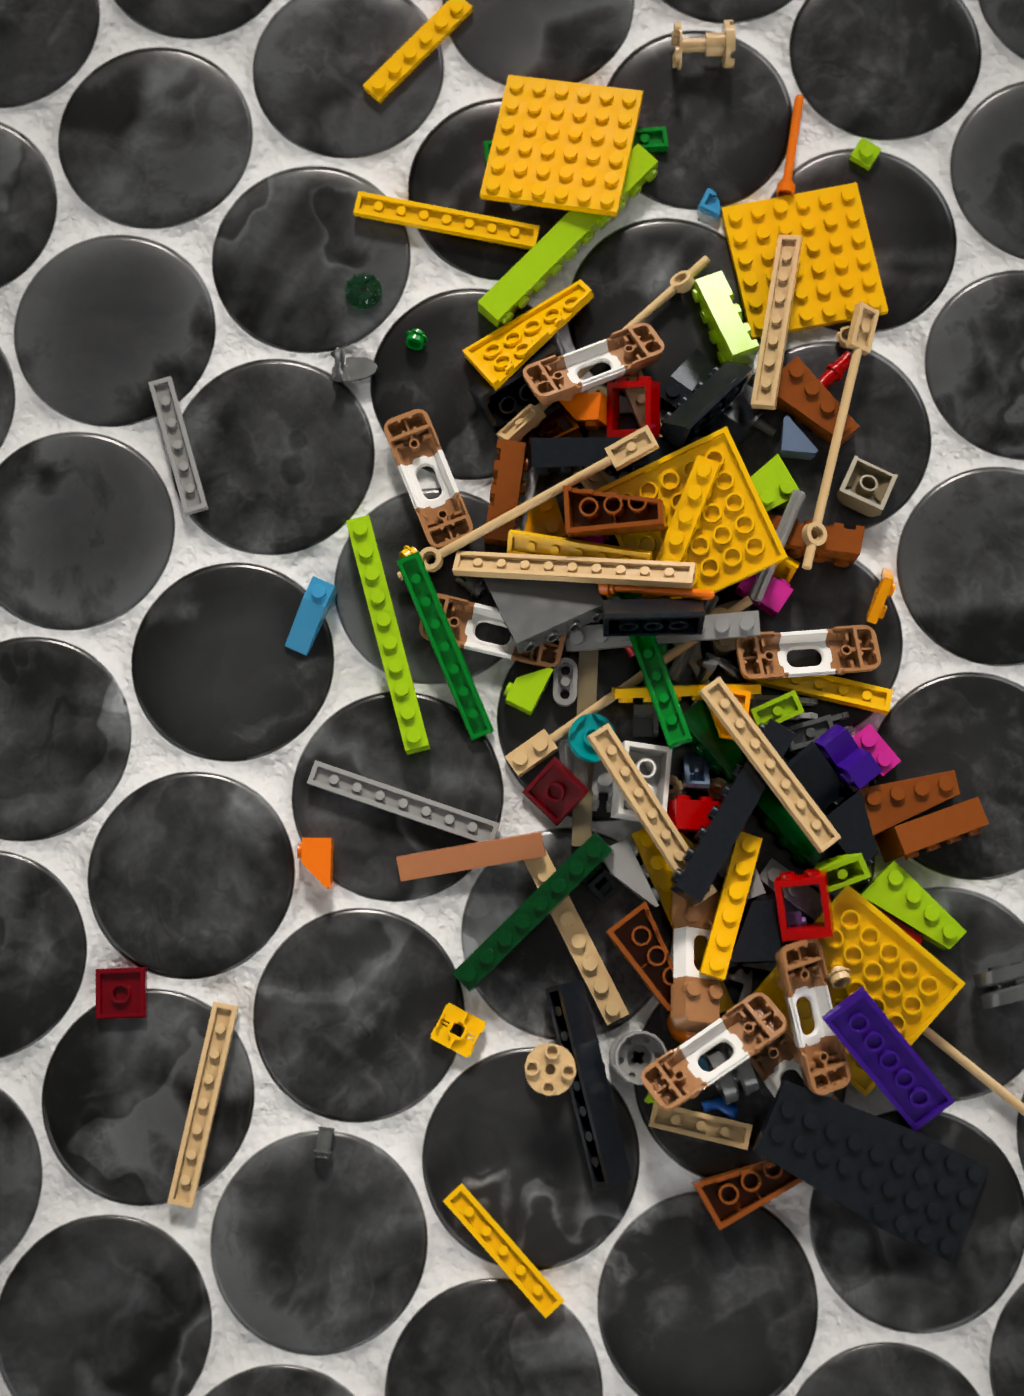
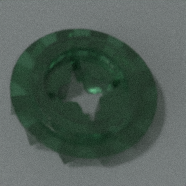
(365, 300)

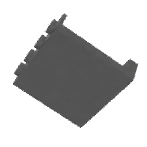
(543, 609)

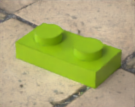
(778, 709)

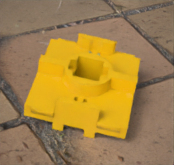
(473, 1028)

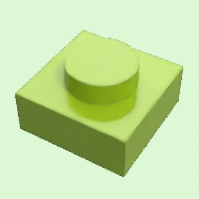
(865, 154)

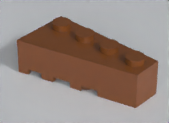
(811, 402)
(506, 487)
(610, 514)
(840, 547)
(903, 799)
(931, 830)
(644, 950)
(742, 1190)

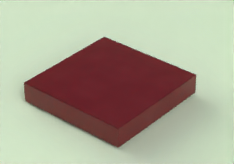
(556, 791)
(121, 993)

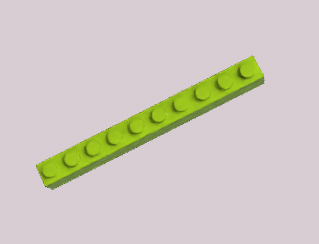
(557, 247)
(388, 635)

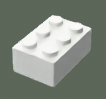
(655, 767)

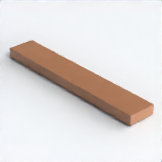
(471, 856)

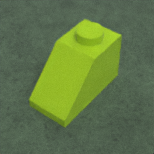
(527, 690)
(844, 870)

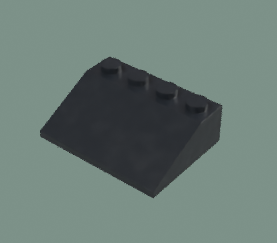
(737, 416)

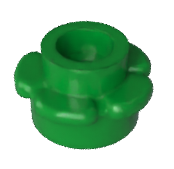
(415, 339)

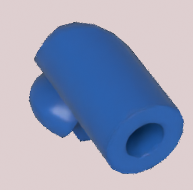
(717, 1102)

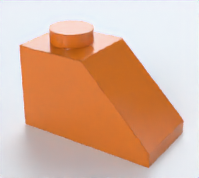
(588, 409)
(317, 857)

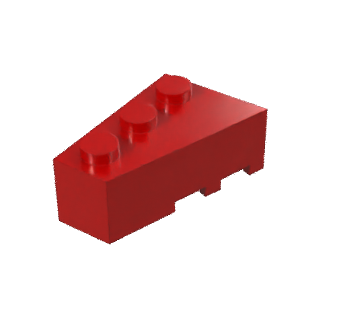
(690, 814)

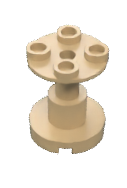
(712, 45)
(550, 1069)

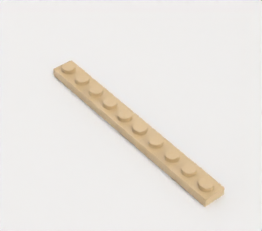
(575, 569)

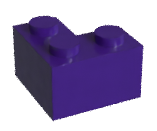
(850, 762)

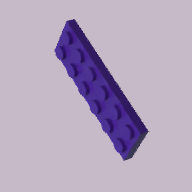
(888, 1059)

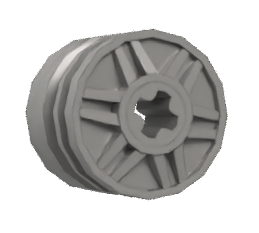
(621, 1054)

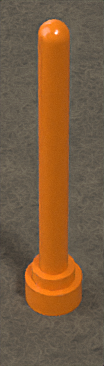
(786, 185)
(609, 589)

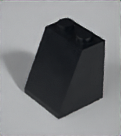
(817, 777)
(853, 826)
(758, 933)

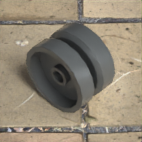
(1004, 984)
(741, 1074)

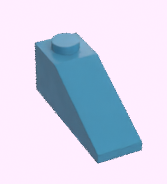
(311, 615)

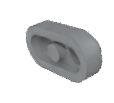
(565, 682)

